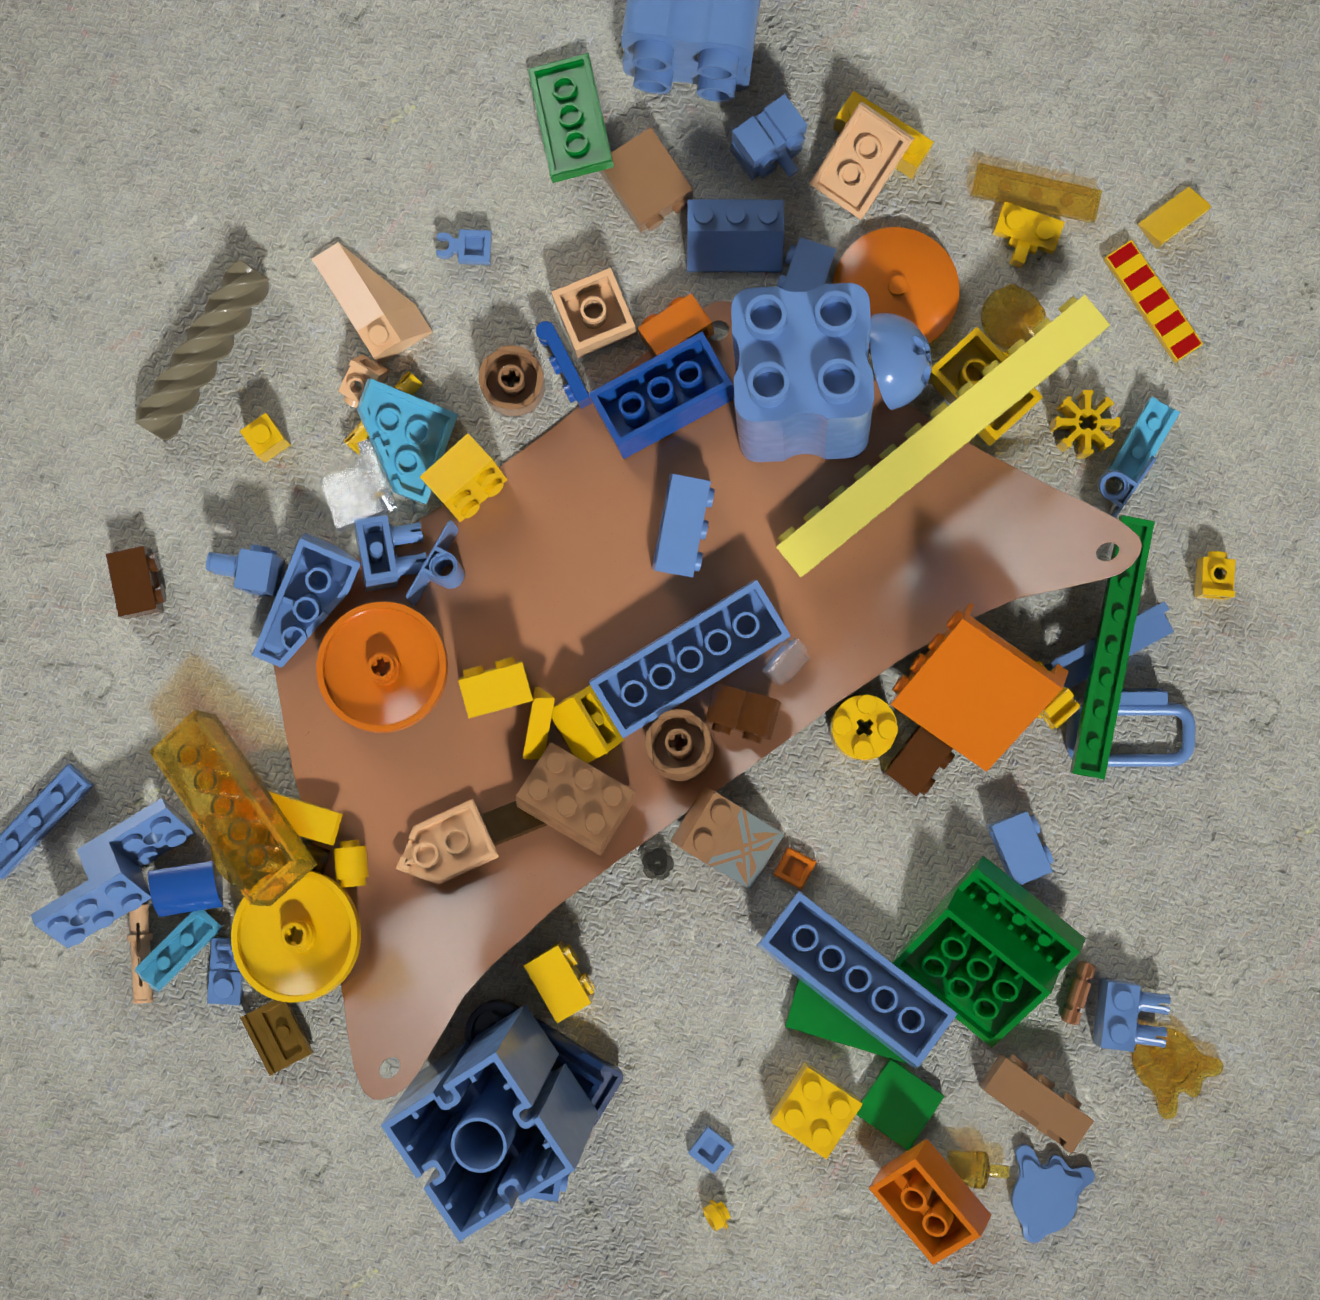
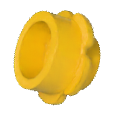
(716, 1215)

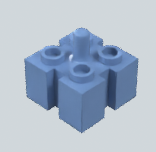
(770, 138)

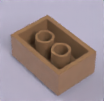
(575, 798)

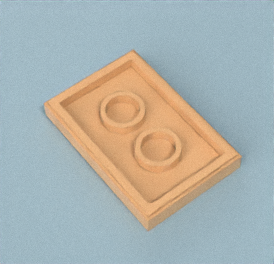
(861, 160)

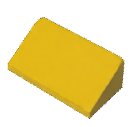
(1174, 217)
(538, 724)

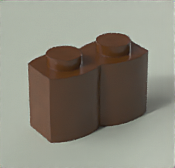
(742, 712)

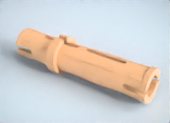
(140, 917)

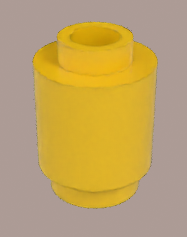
(351, 864)

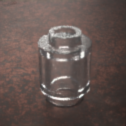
(786, 661)

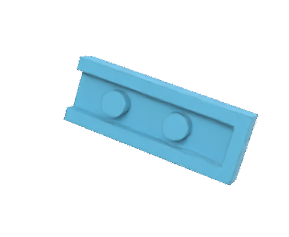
(1144, 438)
(178, 949)

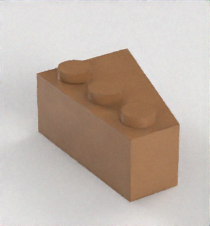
(1036, 1101)

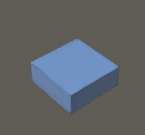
(711, 1149)

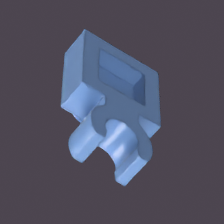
(471, 246)

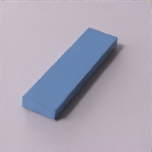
(41, 817)

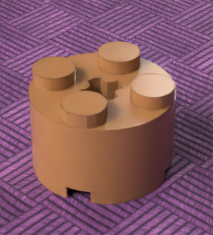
(501, 366)
(663, 738)

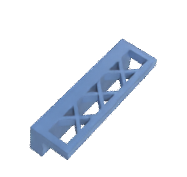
(1149, 627)

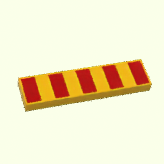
(1153, 301)

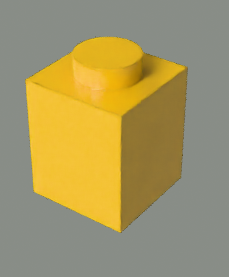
(265, 437)

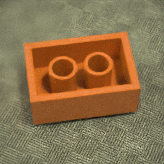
(930, 1202)

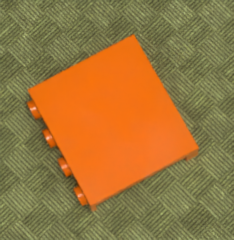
(975, 690)

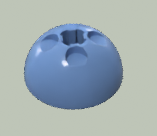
(899, 358)

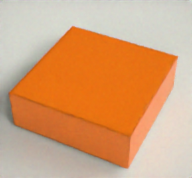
(794, 868)

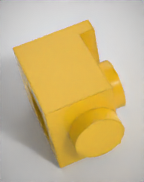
(1207, 584)

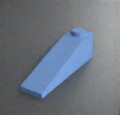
(310, 590)

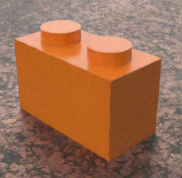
(675, 325)

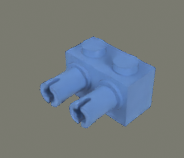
(376, 547)
(255, 570)
(1118, 1013)

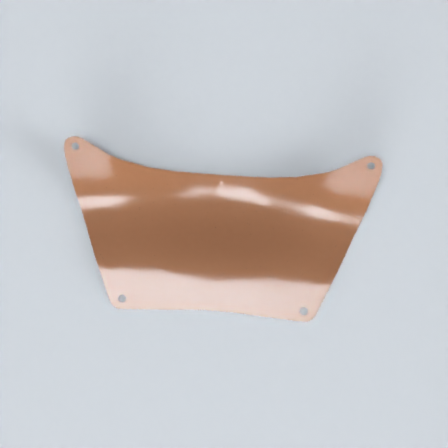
(571, 590)

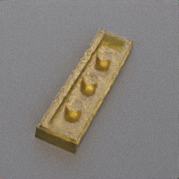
(1036, 193)

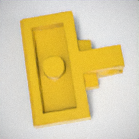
(1027, 231)

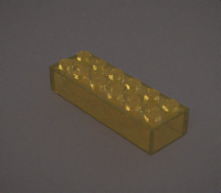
(232, 808)

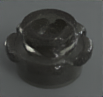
(666, 864)

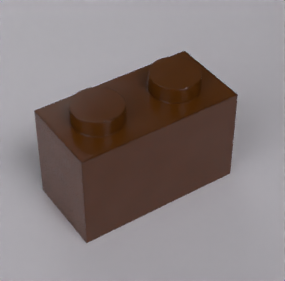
(136, 582)
(918, 761)

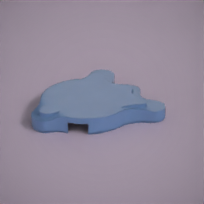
(1046, 1193)

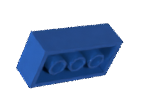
(663, 395)

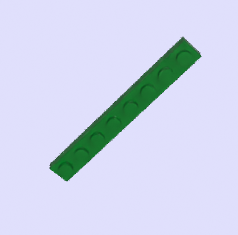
(1110, 659)

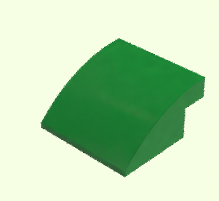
(990, 951)

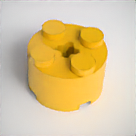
(882, 727)

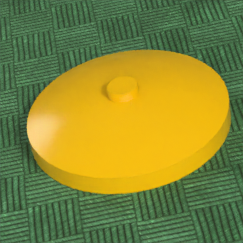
(300, 942)

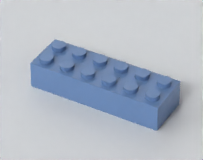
(689, 658)
(857, 980)

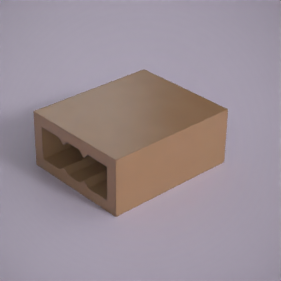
(647, 181)

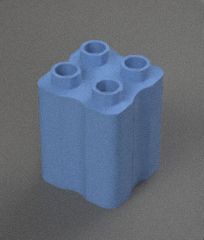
(690, 43)
(802, 372)

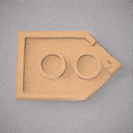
(448, 845)

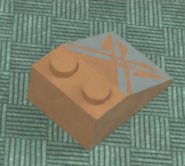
(727, 837)

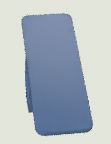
(1128, 485)
(435, 563)

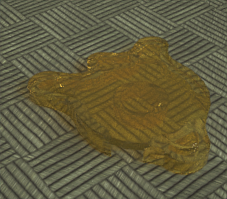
(1173, 1070)

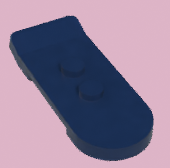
(595, 1076)

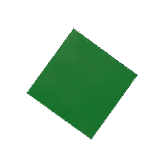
(899, 1104)

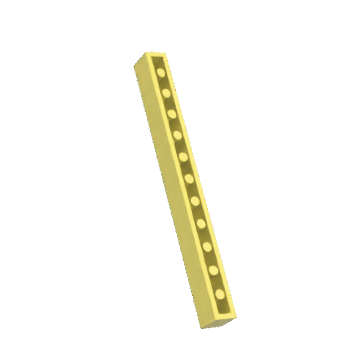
(943, 435)

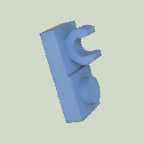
(225, 979)

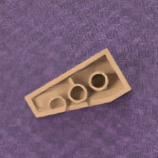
(375, 308)

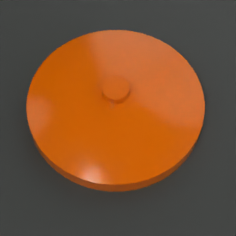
(904, 277)
(382, 667)

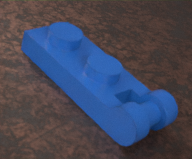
(562, 364)

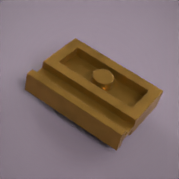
(277, 1035)

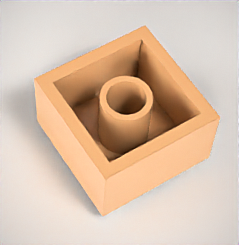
(594, 313)

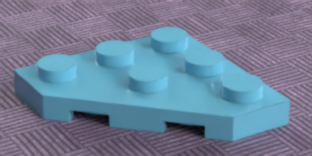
(405, 435)

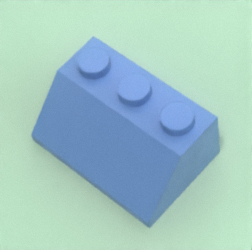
(735, 235)

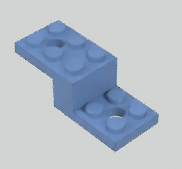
(113, 874)

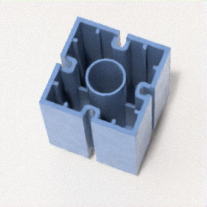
(492, 1123)

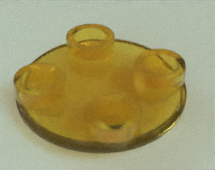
(1011, 315)

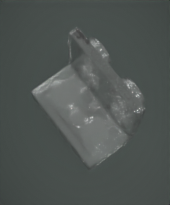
(358, 490)

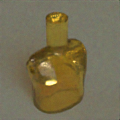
(975, 1167)

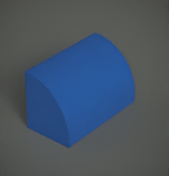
(186, 888)

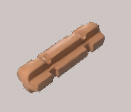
(1078, 993)

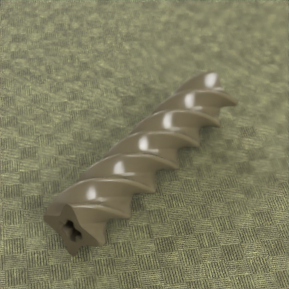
(207, 341)

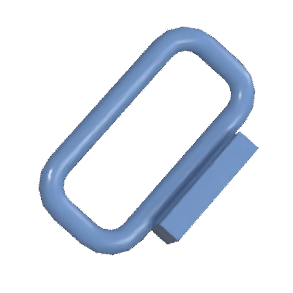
(1144, 703)

